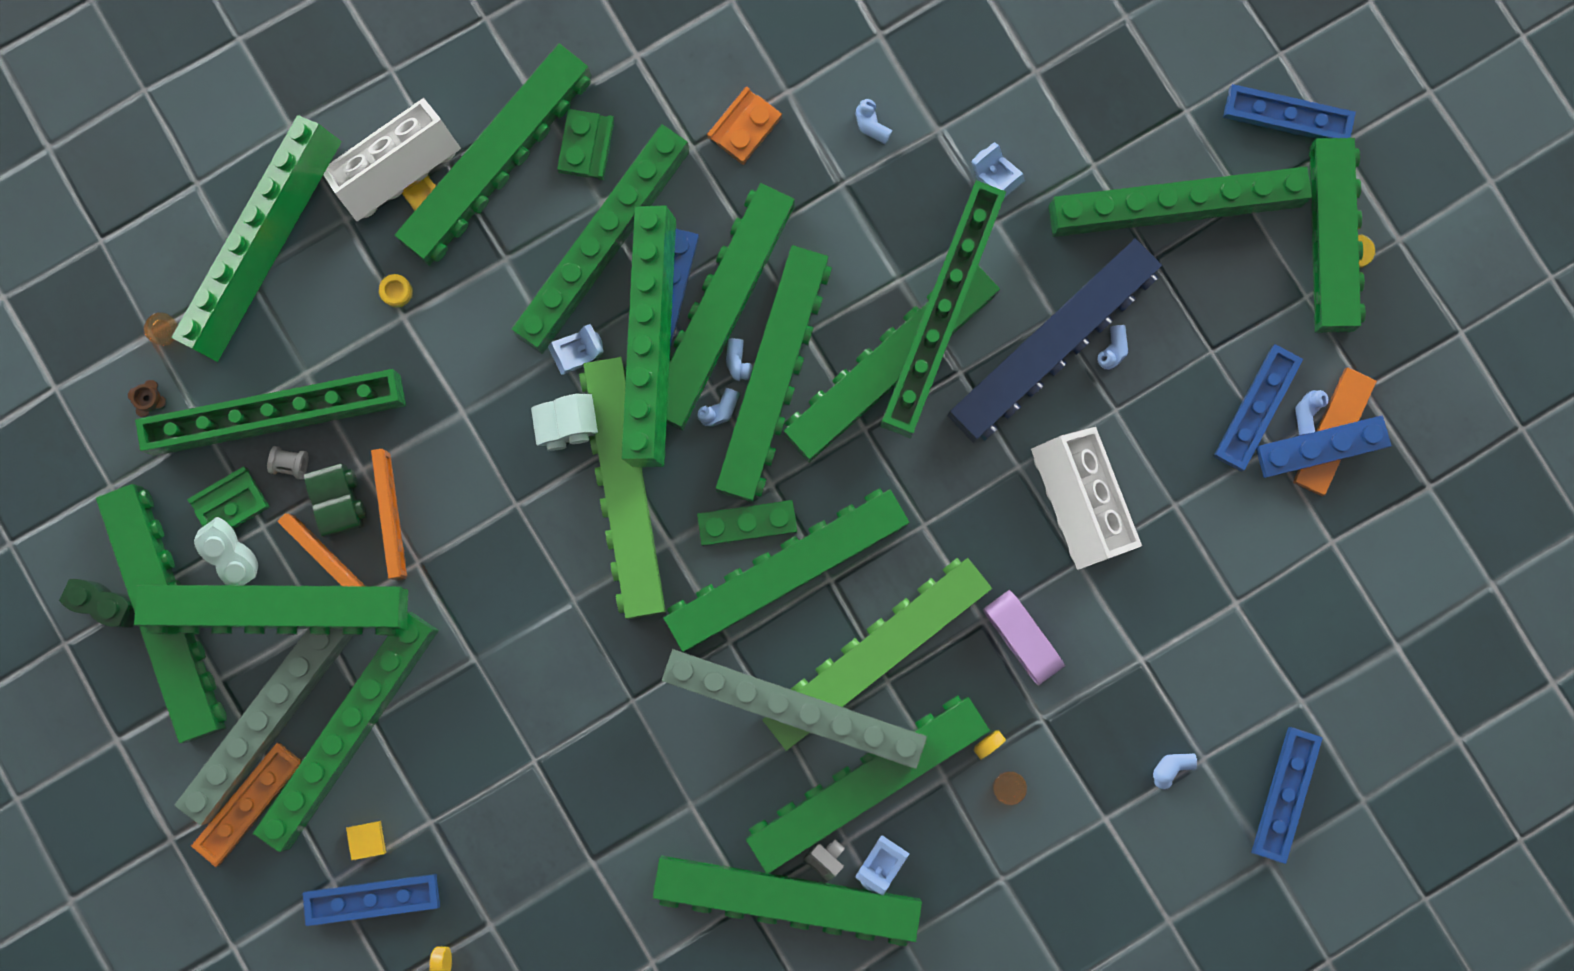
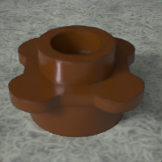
(138, 394)

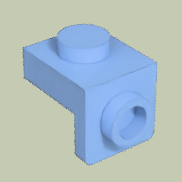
(995, 170)
(576, 349)
(881, 866)

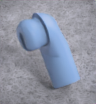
(868, 122)
(1117, 350)
(734, 360)
(1307, 408)
(720, 412)
(1170, 766)

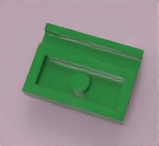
(585, 144)
(231, 499)

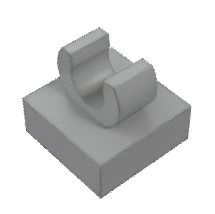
(825, 860)

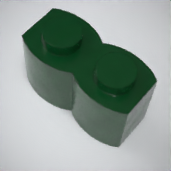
(335, 500)
(99, 602)

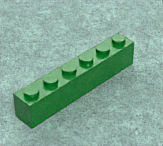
(1335, 235)

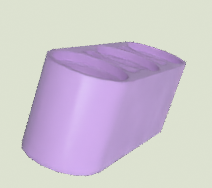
(1023, 637)

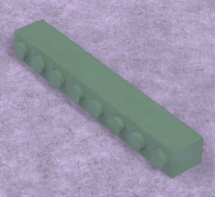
(794, 708)
(260, 725)

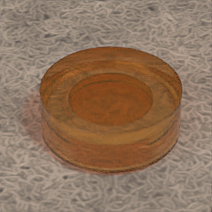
(160, 328)
(1009, 788)

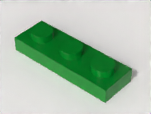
(747, 523)

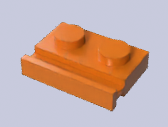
(744, 125)

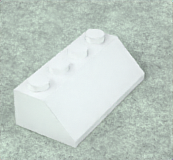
(391, 160)
(1086, 497)

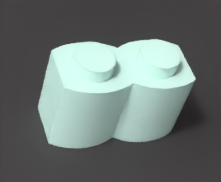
(564, 421)
(220, 547)

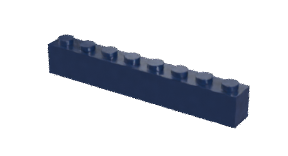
(1054, 340)

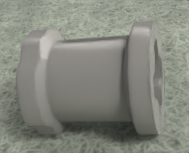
(287, 462)

